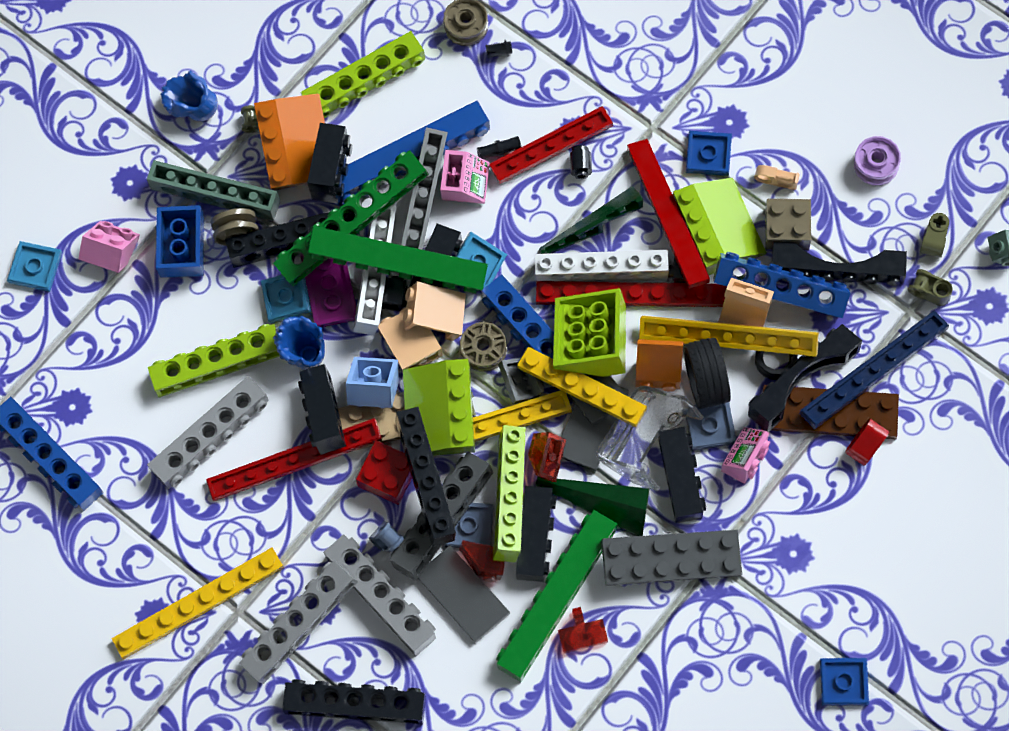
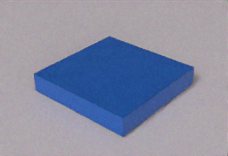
(708, 153)
(844, 682)

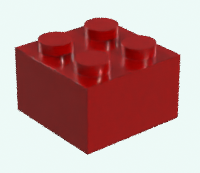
(385, 473)

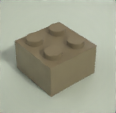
(788, 222)

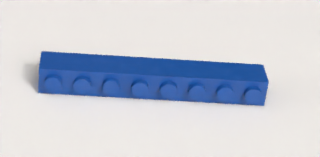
(461, 127)

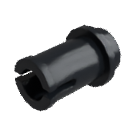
(499, 49)

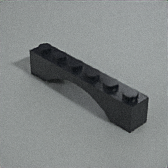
(885, 267)
(834, 350)

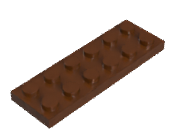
(848, 421)

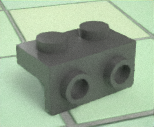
(519, 384)

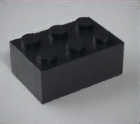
(329, 163)

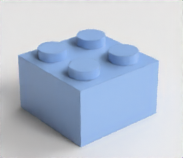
(372, 382)

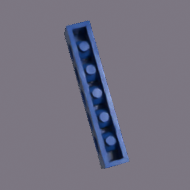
(500, 290)
(834, 305)
(88, 489)

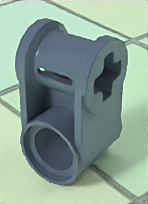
(386, 537)

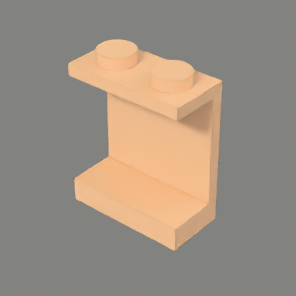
(745, 304)
(435, 309)
(411, 346)

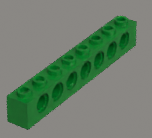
(363, 216)

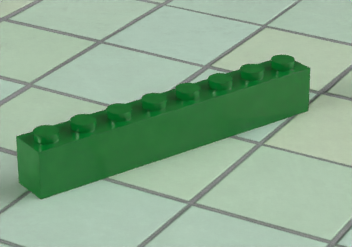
(397, 258)
(556, 597)

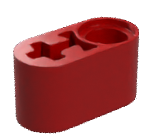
(866, 442)

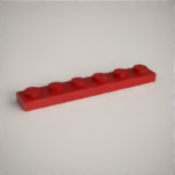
(551, 145)

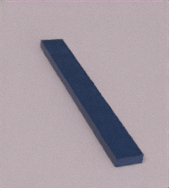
(874, 369)

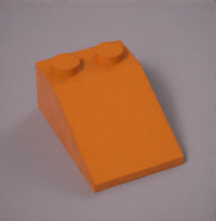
(659, 364)

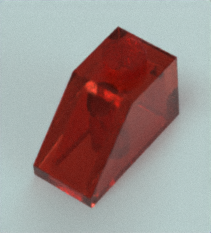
(546, 455)
(481, 560)

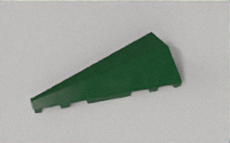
(592, 225)
(619, 503)

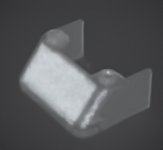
(627, 446)

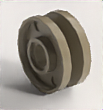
(465, 33)
(232, 223)
(483, 333)

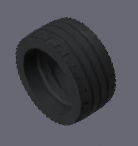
(707, 373)

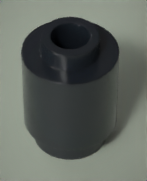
(580, 162)

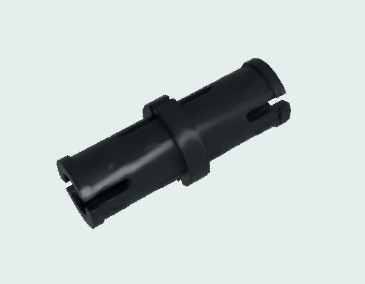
(499, 148)

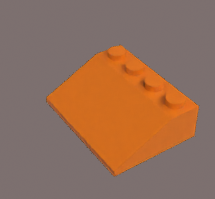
(289, 137)

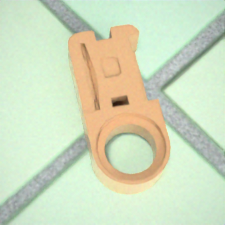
(776, 177)

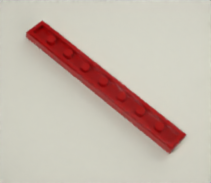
(668, 214)
(289, 462)

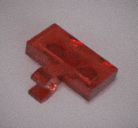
(582, 634)

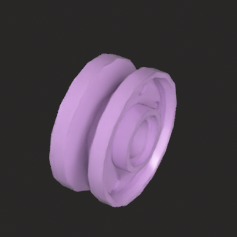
(877, 148)

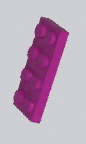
(331, 294)

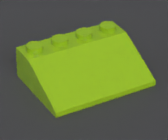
(718, 221)
(591, 333)
(444, 403)

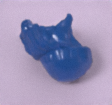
(189, 97)
(300, 342)

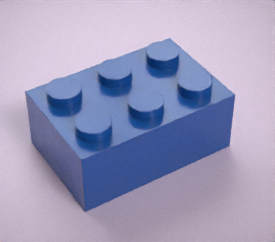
(180, 241)

